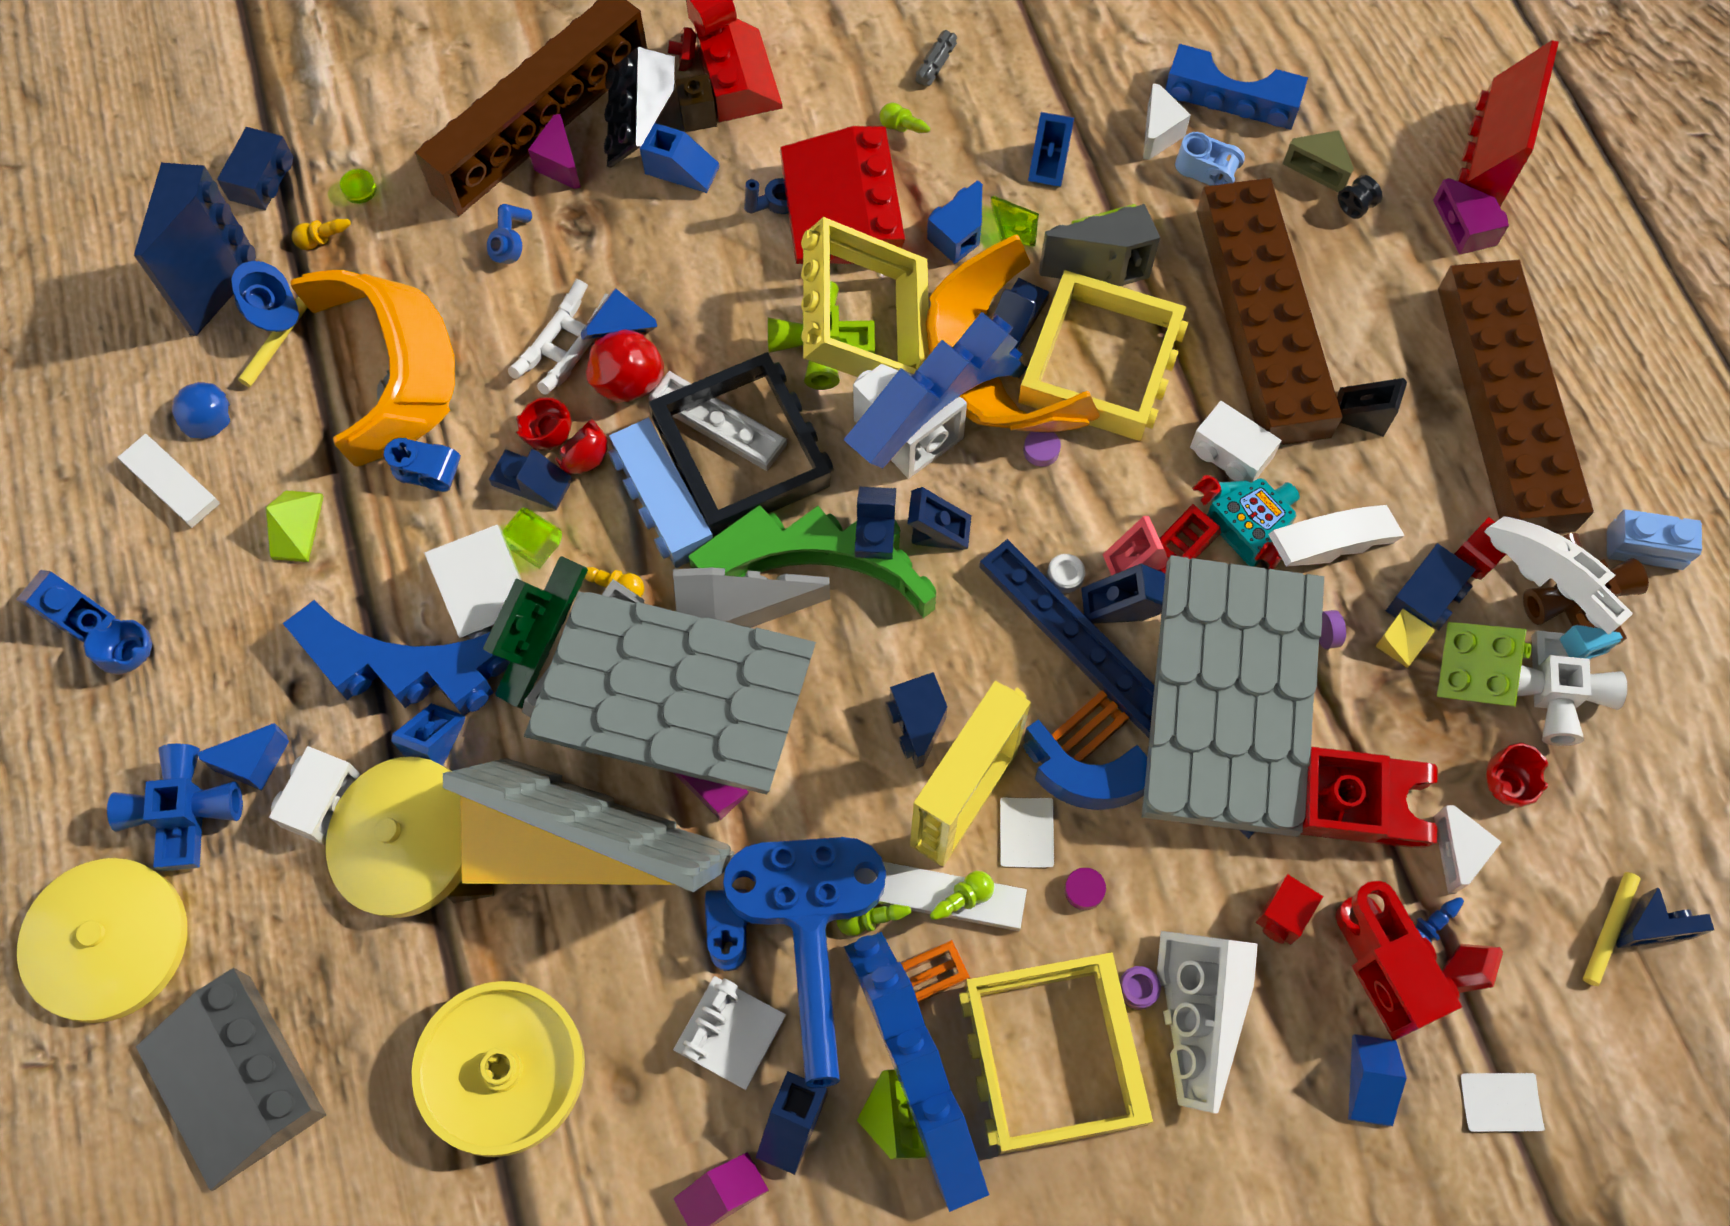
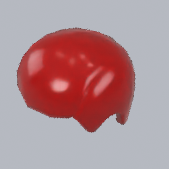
(544, 423)
(584, 449)
(1517, 775)

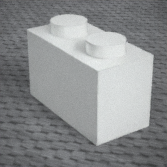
(1234, 443)
(312, 794)

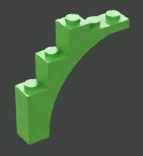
(764, 544)

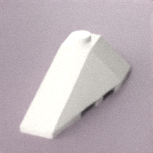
(1207, 1001)

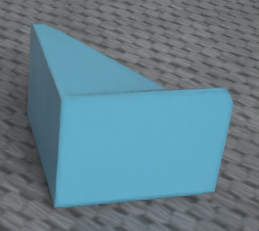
(1588, 641)

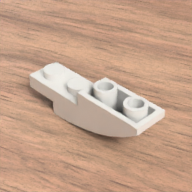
(1577, 573)

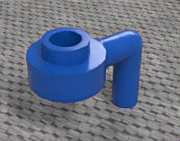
(504, 243)

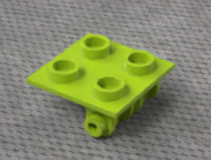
(1482, 663)

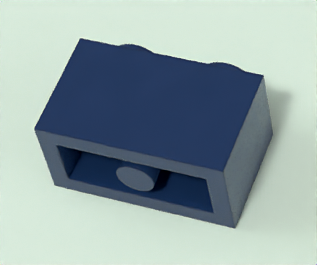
(255, 168)
(1433, 587)

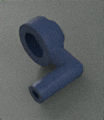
(773, 191)

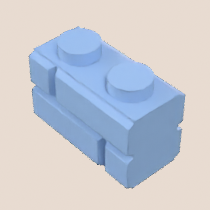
(1654, 539)

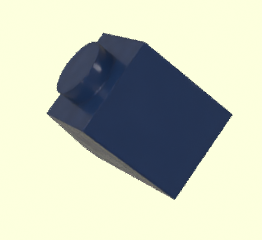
(1125, 596)

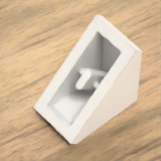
(1165, 122)
(1462, 846)

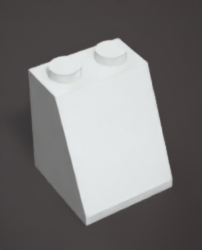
(930, 440)
(474, 579)

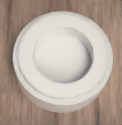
(1066, 573)

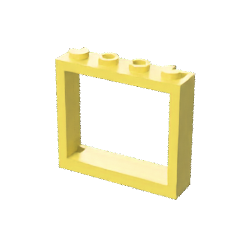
(879, 256)
(1123, 301)
(968, 773)
(1119, 1035)

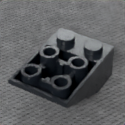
(636, 97)

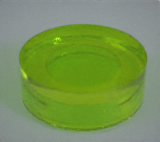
(358, 186)

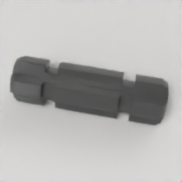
(936, 58)

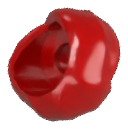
(624, 366)

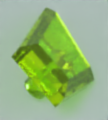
(1015, 221)

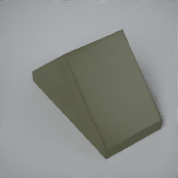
(1321, 159)

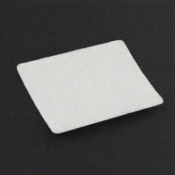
(1026, 832)
(1501, 1102)

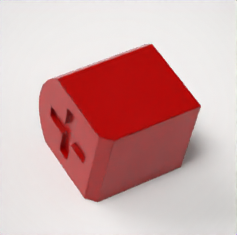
(711, 14)
(1480, 552)

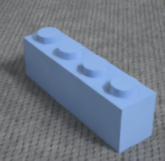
(660, 490)

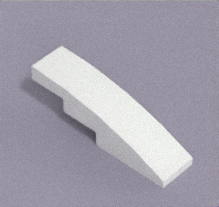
(1335, 534)

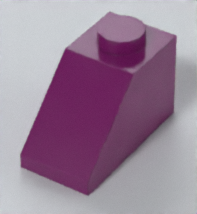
(1470, 216)

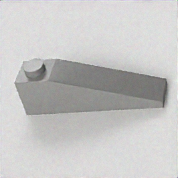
(745, 599)

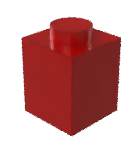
(1288, 910)

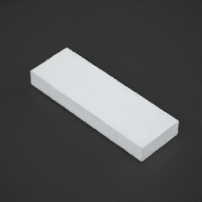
(168, 480)

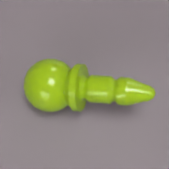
(899, 118)
(975, 888)
(868, 922)

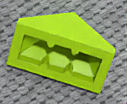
(293, 525)
(890, 1121)

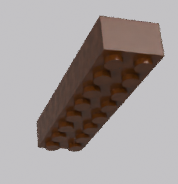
(502, 125)
(1268, 312)
(1514, 396)

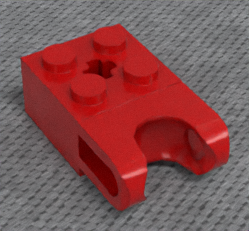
(1374, 798)
(1395, 962)

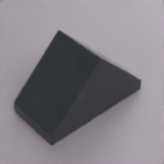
(1371, 404)

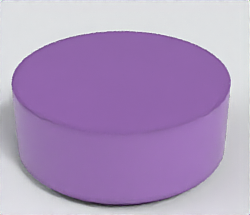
(1042, 448)
(1333, 630)
(1140, 987)

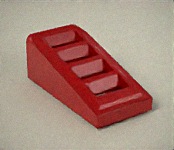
(1202, 521)

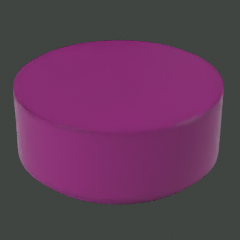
(1085, 888)

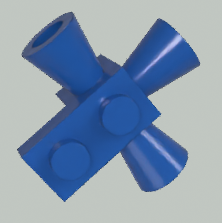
(175, 808)

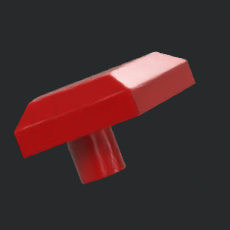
(684, 48)
(1473, 967)

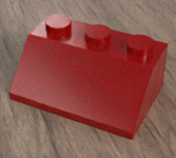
(738, 71)

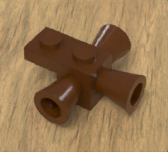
(1549, 602)

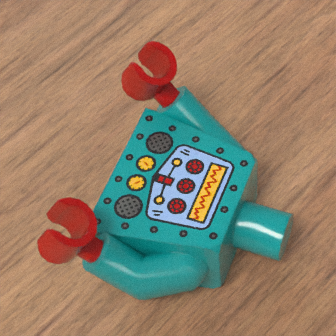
(1249, 514)

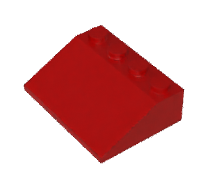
(1507, 124)
(844, 180)

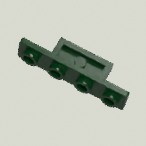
(530, 626)

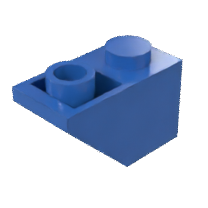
(677, 158)
(958, 224)
(64, 605)

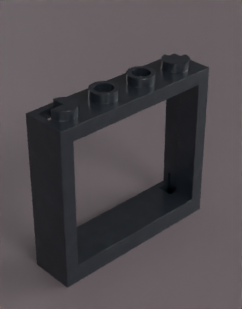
(718, 384)

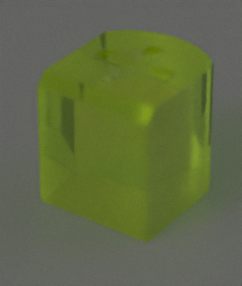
(532, 537)

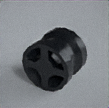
(1360, 196)

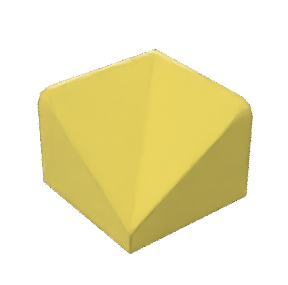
(1405, 638)

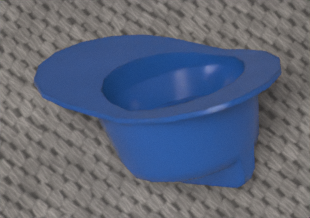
(264, 296)

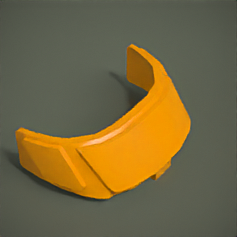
(956, 306)
(418, 359)

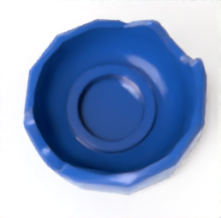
(201, 410)
(118, 647)

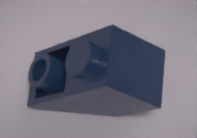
(920, 713)
(791, 1123)

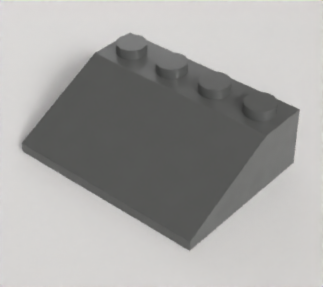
(229, 1078)

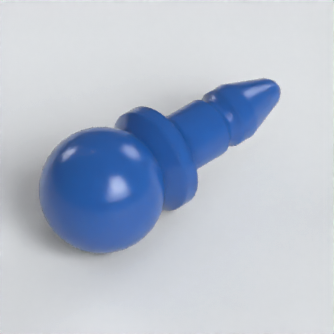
(1439, 919)

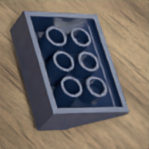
(191, 244)

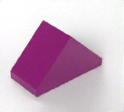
(553, 155)
(721, 1192)

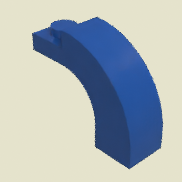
(1085, 784)

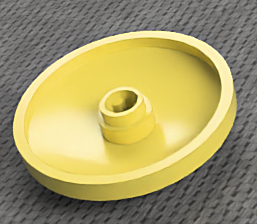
(396, 839)
(102, 940)
(498, 1069)

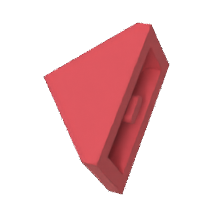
(1136, 547)

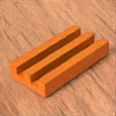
(1109, 709)
(955, 962)

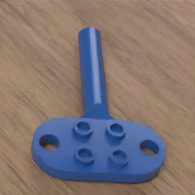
(805, 889)

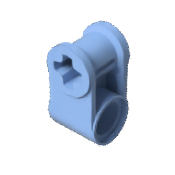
(1206, 157)

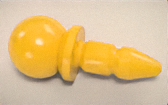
(308, 236)
(628, 580)

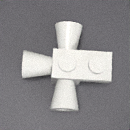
(1563, 685)

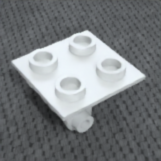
(729, 1032)

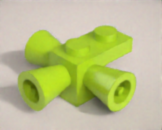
(788, 334)

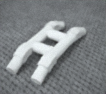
(543, 344)

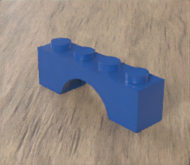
(1269, 100)

